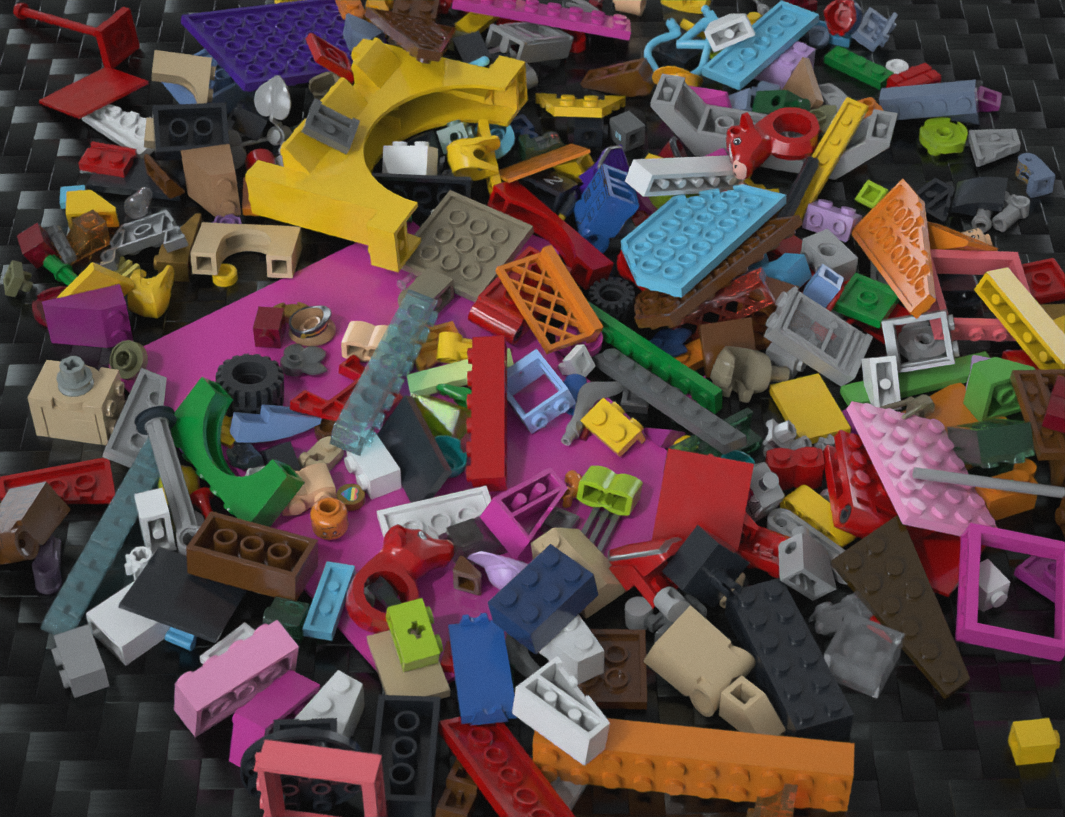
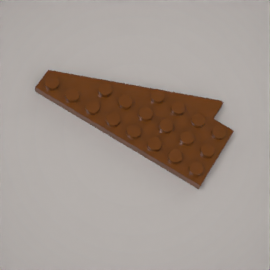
(416, 34)

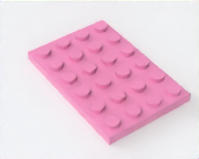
(922, 443)

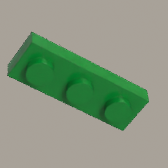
(858, 67)

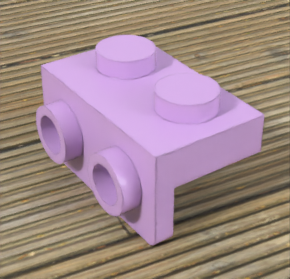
(823, 216)

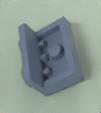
(874, 29)

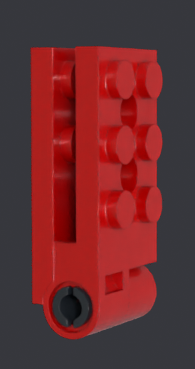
(498, 312)
(854, 487)

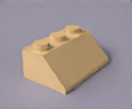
(583, 551)

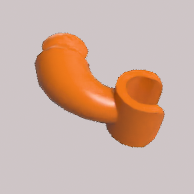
(571, 478)

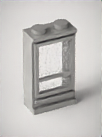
(535, 41)
(817, 337)

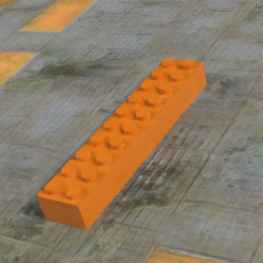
(708, 764)

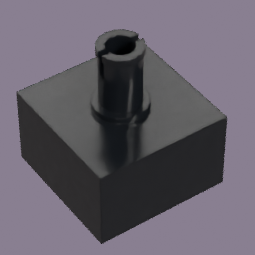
(472, 47)
(706, 567)

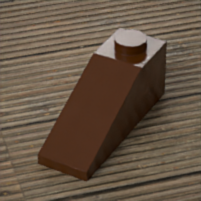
(623, 79)

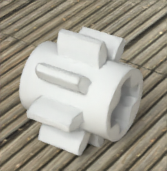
(137, 560)

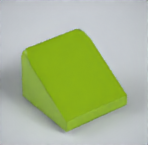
(871, 194)

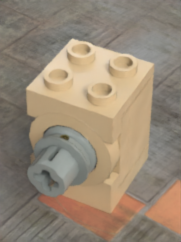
(76, 401)

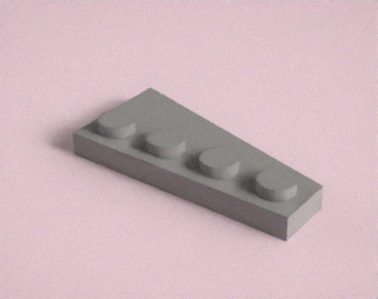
(125, 440)

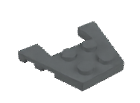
(141, 234)

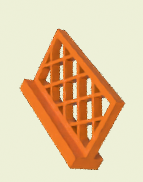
(565, 294)

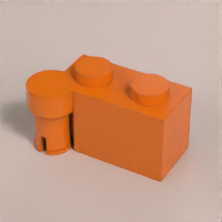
(1008, 503)

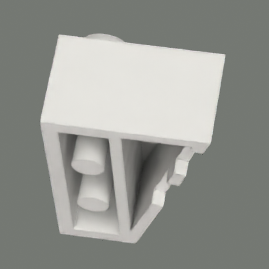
(578, 651)
(340, 699)
(561, 712)

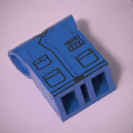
(605, 206)

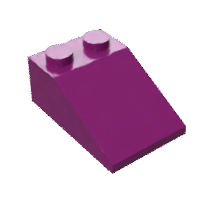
(89, 318)

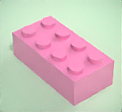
(234, 677)

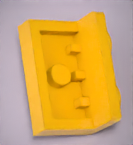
(612, 427)

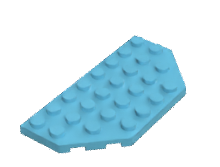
(695, 235)

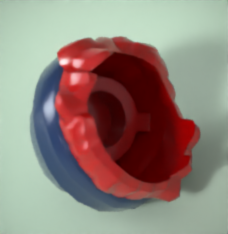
(843, 17)

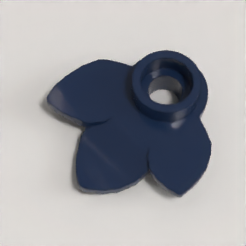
(672, 340)

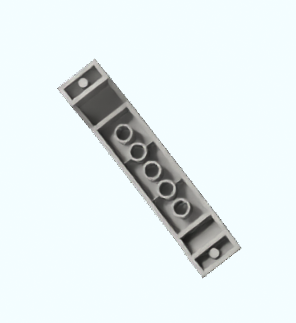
(705, 127)

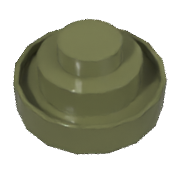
(128, 359)

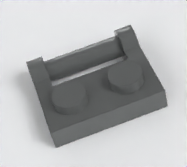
(330, 127)

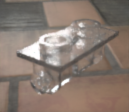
(829, 615)

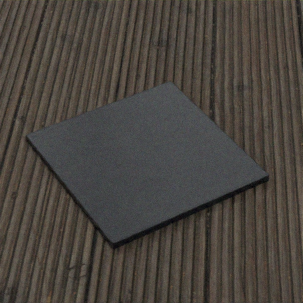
(181, 599)

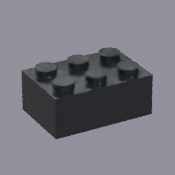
(188, 127)

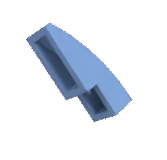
(271, 424)

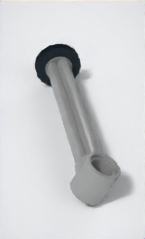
(157, 424)

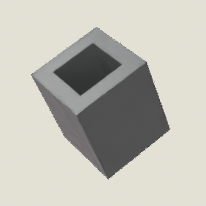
(627, 131)

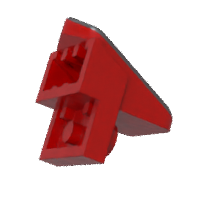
(643, 565)

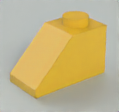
(83, 201)

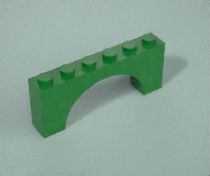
(198, 434)

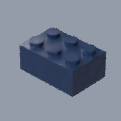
(543, 598)

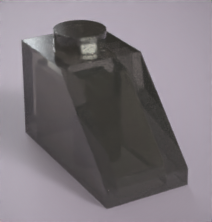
(473, 537)

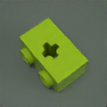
(413, 652)

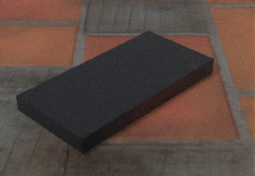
(136, 179)
(414, 451)

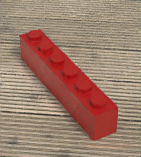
(488, 413)

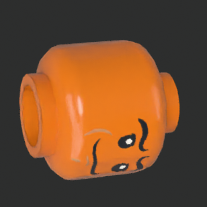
(329, 518)

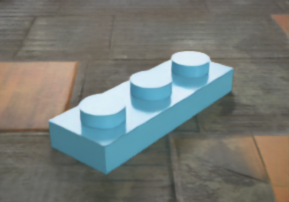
(328, 601)

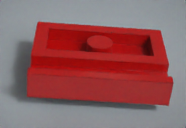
(108, 159)

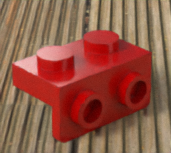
(763, 551)

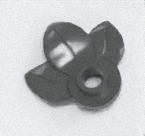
(300, 360)

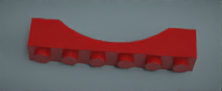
(585, 260)

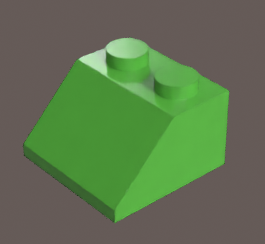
(991, 390)

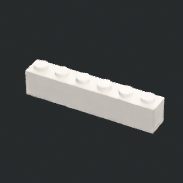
(681, 175)

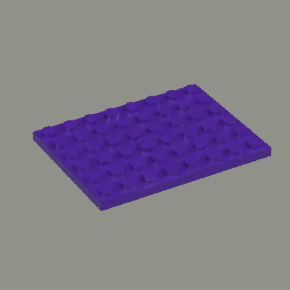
(268, 39)

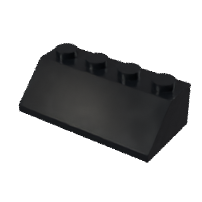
(425, 189)

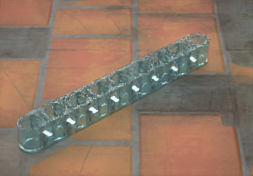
(102, 546)

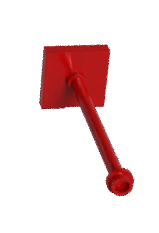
(115, 36)

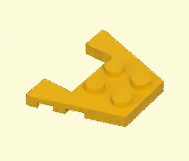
(587, 107)

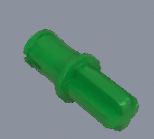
(62, 271)

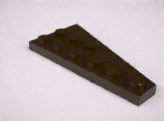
(895, 589)

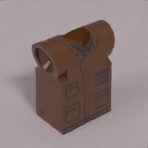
(28, 520)

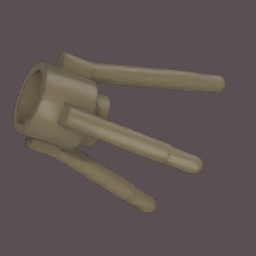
(920, 406)

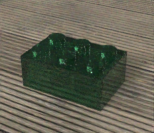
(992, 442)

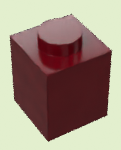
(36, 245)
(269, 327)

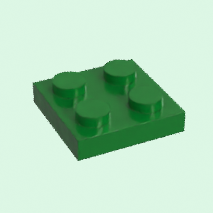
(866, 300)

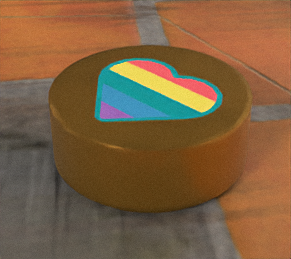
(351, 496)

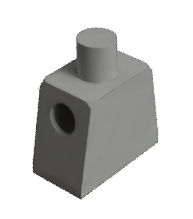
(805, 565)

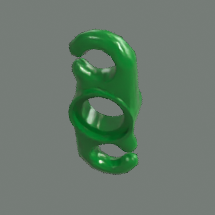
(459, 394)

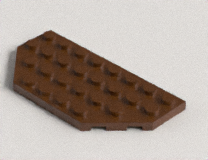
(661, 309)

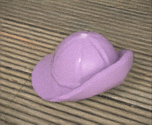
(498, 568)

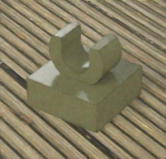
(16, 279)

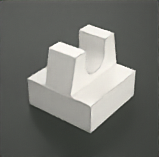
(577, 362)

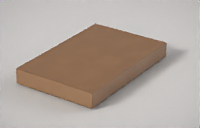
(804, 83)

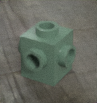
(452, 132)

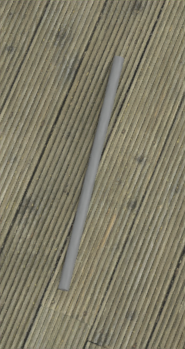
(988, 482)

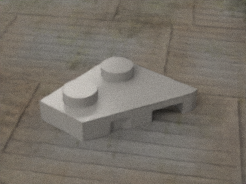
(993, 144)

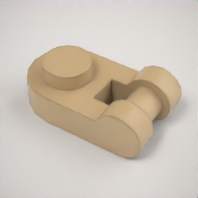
(323, 453)

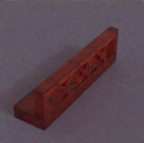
(738, 287)

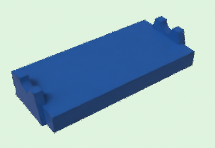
(481, 671)

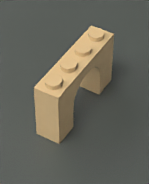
(184, 70)
(220, 240)

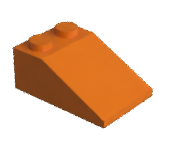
(948, 239)

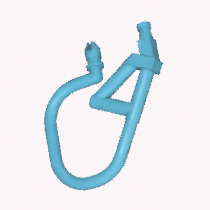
(685, 41)

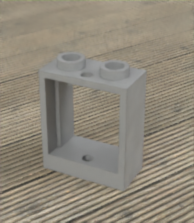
(892, 345)

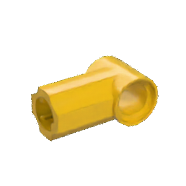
(452, 347)

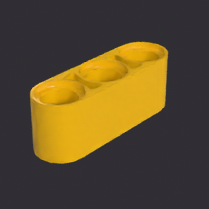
(816, 512)

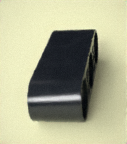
(959, 290)

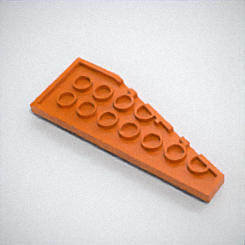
(899, 246)

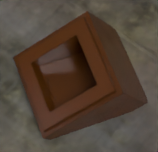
(467, 577)

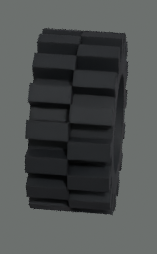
(613, 290)

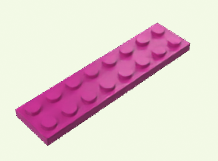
(551, 15)

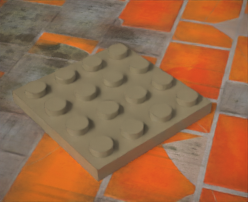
(467, 243)

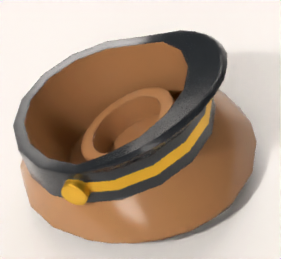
(312, 326)

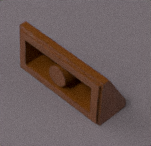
(162, 178)

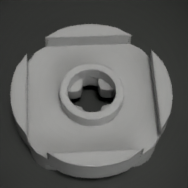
(913, 349)

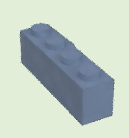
(948, 99)

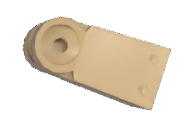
(698, 660)

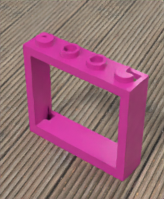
(968, 590)

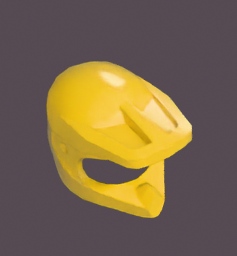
(467, 154)
(151, 295)

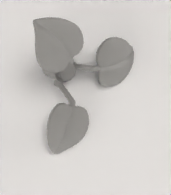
(270, 100)

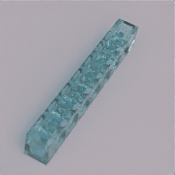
(384, 373)

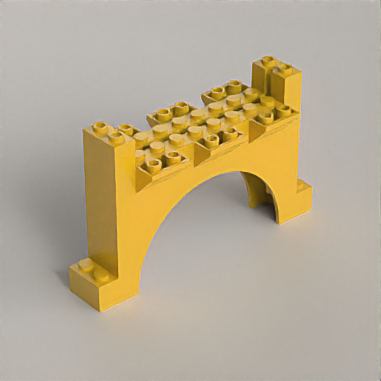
(393, 101)

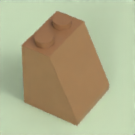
(212, 179)

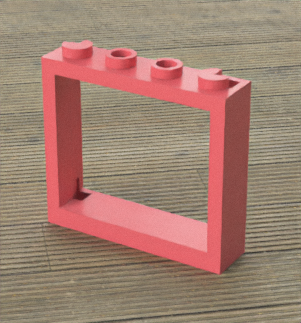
(973, 264)
(317, 763)

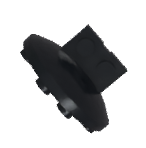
(314, 732)

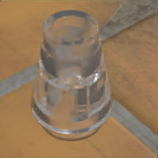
(138, 203)

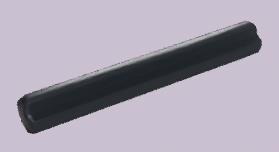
(799, 187)

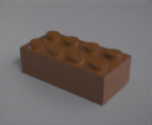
(252, 556)

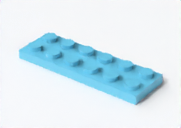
(774, 35)

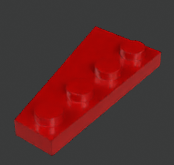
(74, 483)

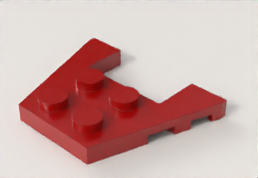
(316, 406)

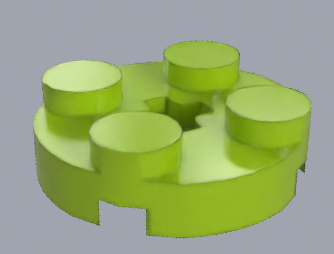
(953, 136)

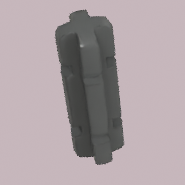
(62, 244)

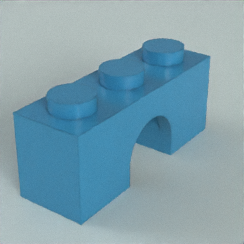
(788, 268)

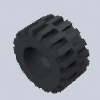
(251, 382)

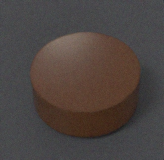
(324, 428)

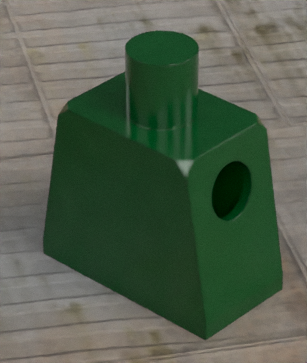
(780, 99)

